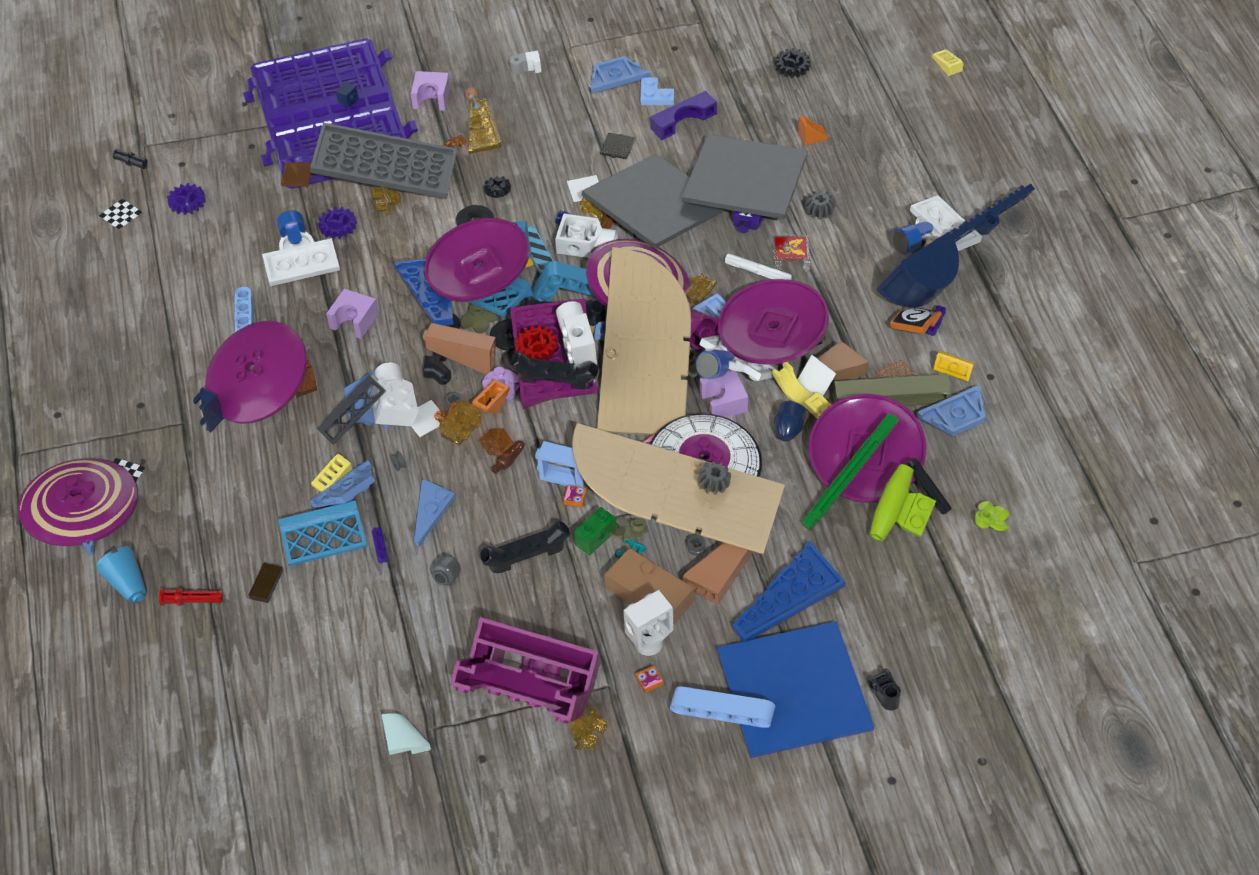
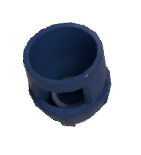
(789, 420)

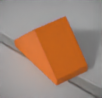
(810, 131)
(492, 397)

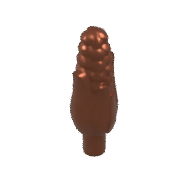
(505, 461)

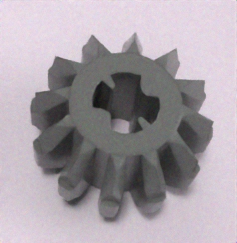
(820, 204)
(714, 477)

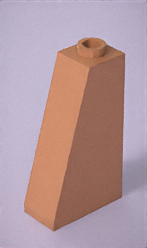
(462, 346)
(717, 571)

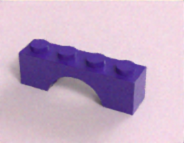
(699, 106)

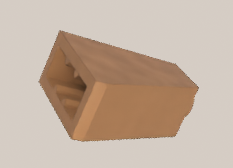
(844, 362)

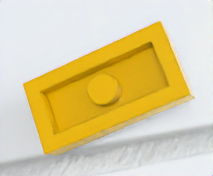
(953, 366)

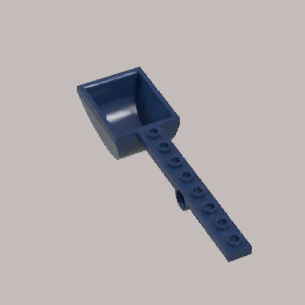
(935, 266)

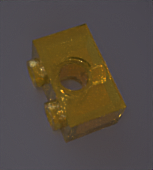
(460, 422)

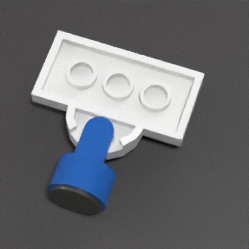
(932, 221)
(298, 253)
(717, 360)

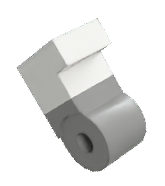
(525, 62)

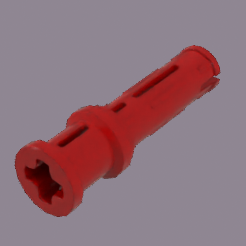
(180, 596)

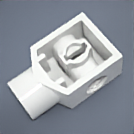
(581, 235)
(576, 333)
(398, 403)
(649, 617)

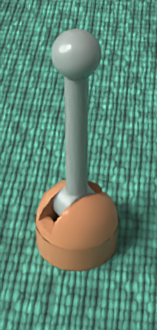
(473, 96)

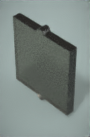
(617, 146)

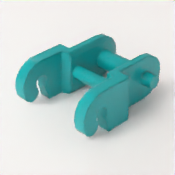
(641, 548)

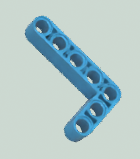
(563, 276)

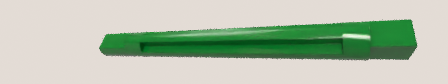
(850, 471)

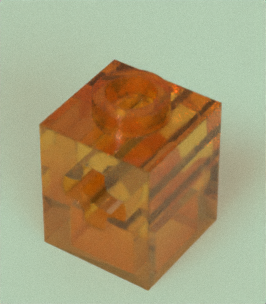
(496, 441)

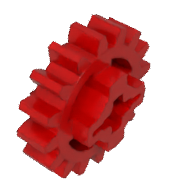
(536, 342)

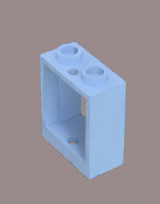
(556, 474)

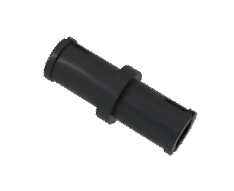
(130, 158)

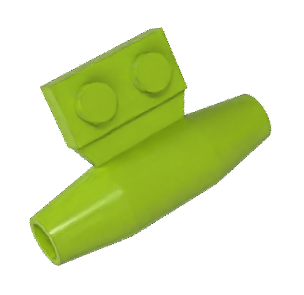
(900, 506)

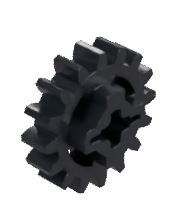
(792, 62)

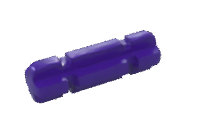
(933, 330)
(380, 546)

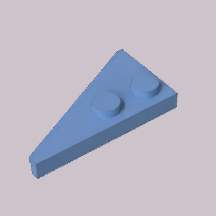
(432, 505)

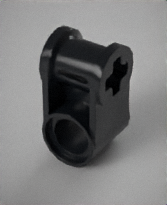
(883, 686)

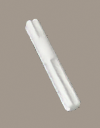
(756, 267)

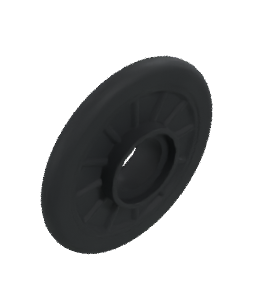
(472, 211)
(499, 332)

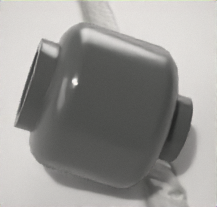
(445, 570)

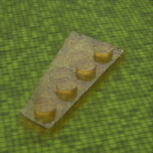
(482, 129)

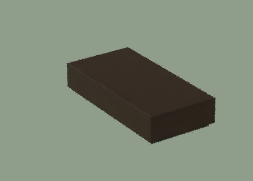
(265, 583)

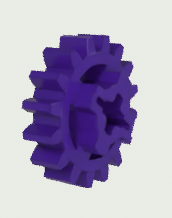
(186, 199)
(337, 222)

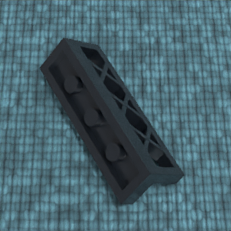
(349, 403)

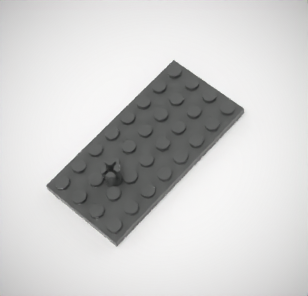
(383, 160)

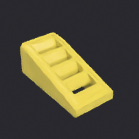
(951, 63)
(338, 464)

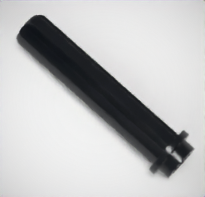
(929, 486)

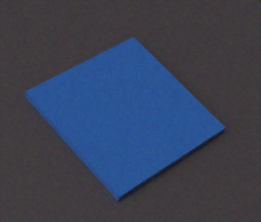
(806, 679)

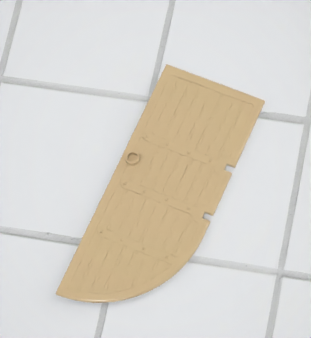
(643, 347)
(665, 485)

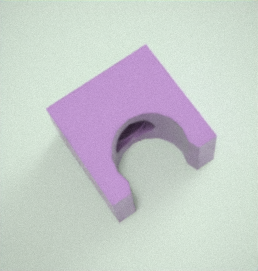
(430, 85)
(353, 307)
(731, 394)

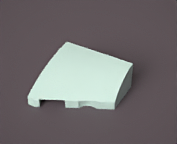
(402, 735)

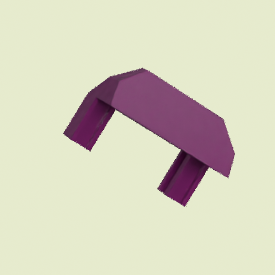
(538, 674)

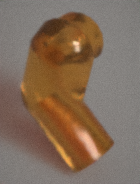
(455, 140)
(440, 416)

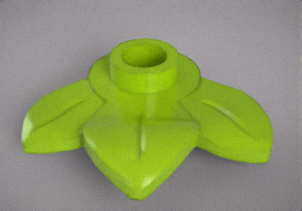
(991, 516)

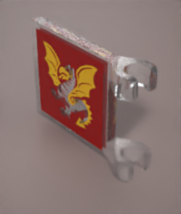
(791, 248)

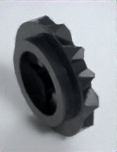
(494, 191)

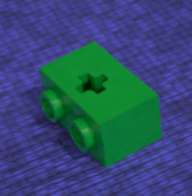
(594, 531)

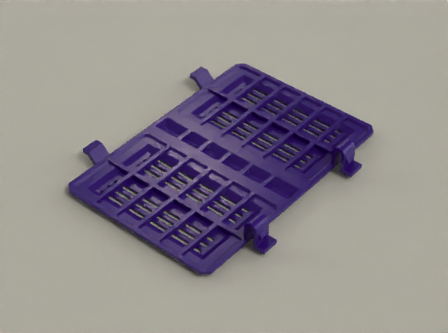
(305, 118)

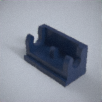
(210, 408)

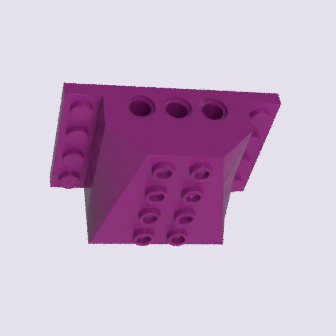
(545, 316)

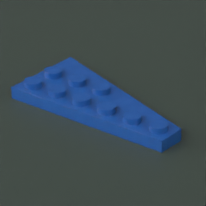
(436, 307)
(792, 591)

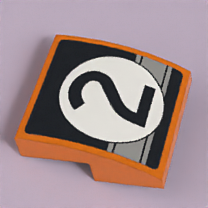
(915, 319)

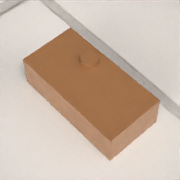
(637, 576)

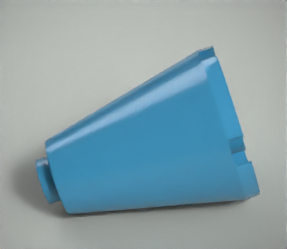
(123, 574)

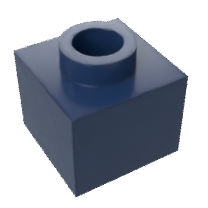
(347, 94)

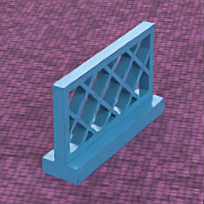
(519, 287)
(322, 518)

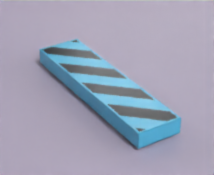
(540, 254)

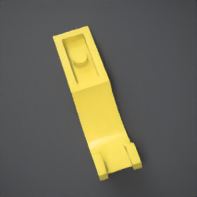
(813, 402)

